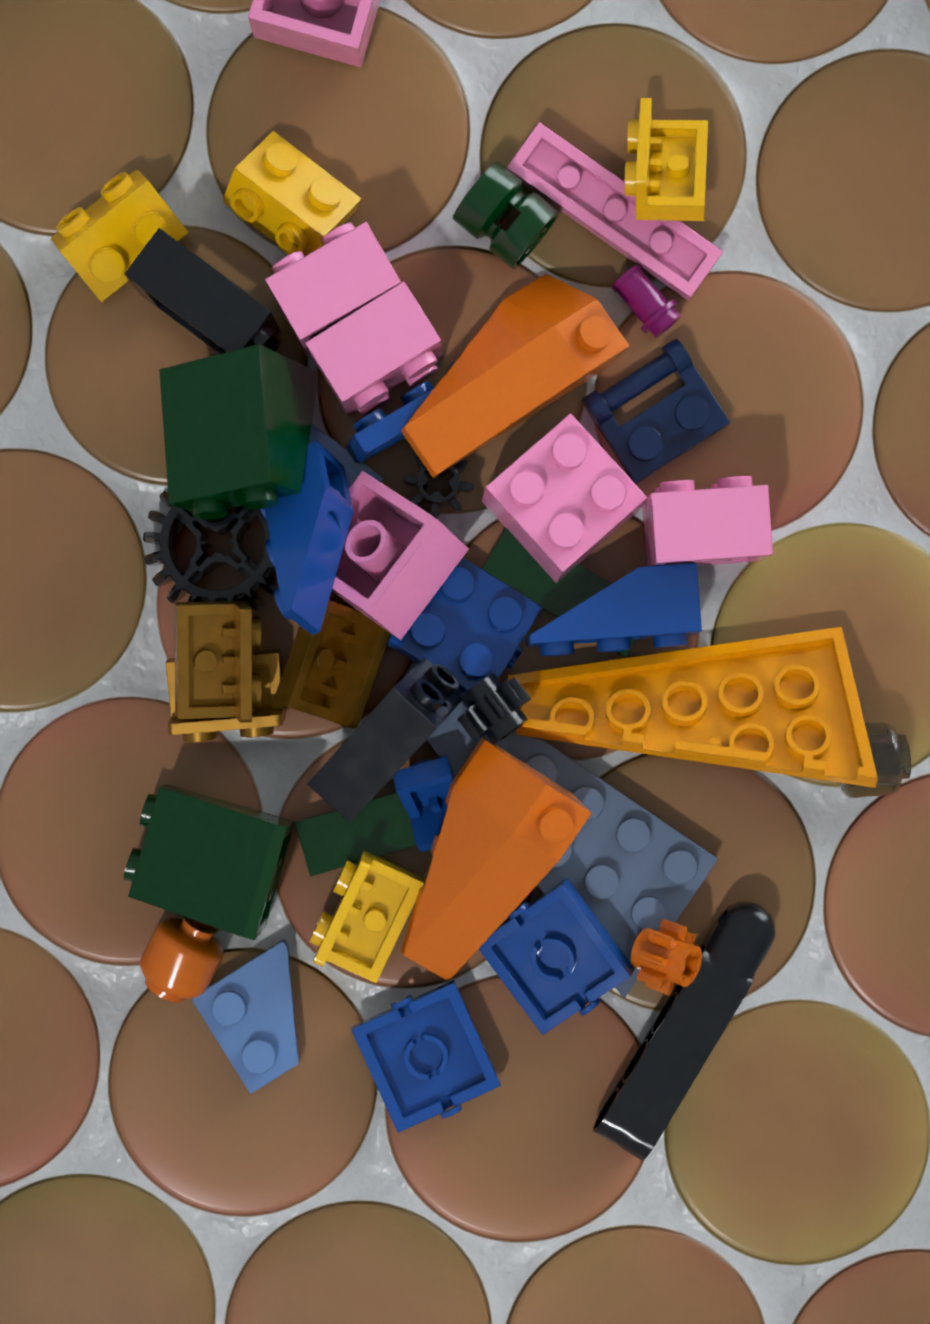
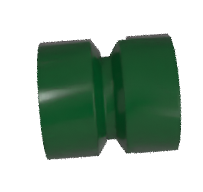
(491, 202)

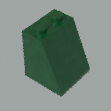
(236, 430)
(209, 860)

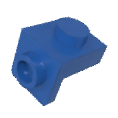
(423, 795)

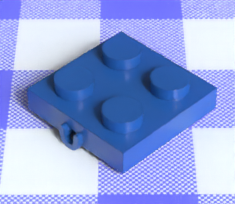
(470, 626)
(556, 957)
(426, 1056)

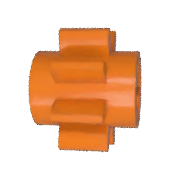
(666, 957)

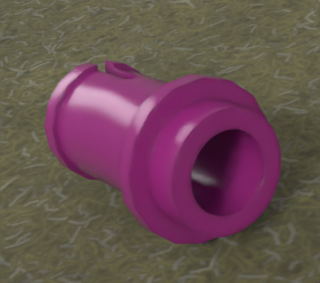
(646, 301)

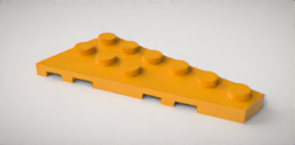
(740, 704)

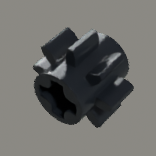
(436, 499)
(494, 708)

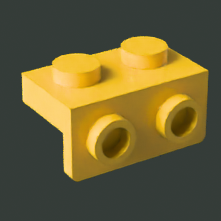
(668, 168)
(288, 196)
(114, 231)
(368, 916)

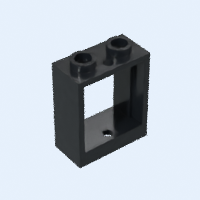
(200, 297)
(387, 738)

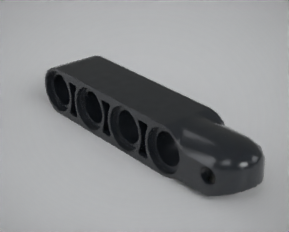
(686, 1031)

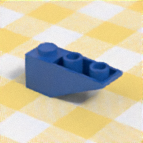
(309, 538)
(642, 605)

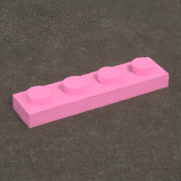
(599, 204)

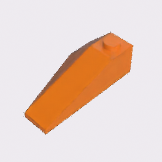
(517, 364)
(493, 849)

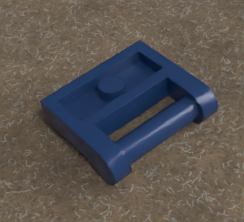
(664, 428)

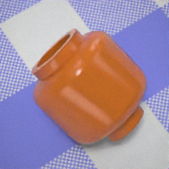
(181, 959)

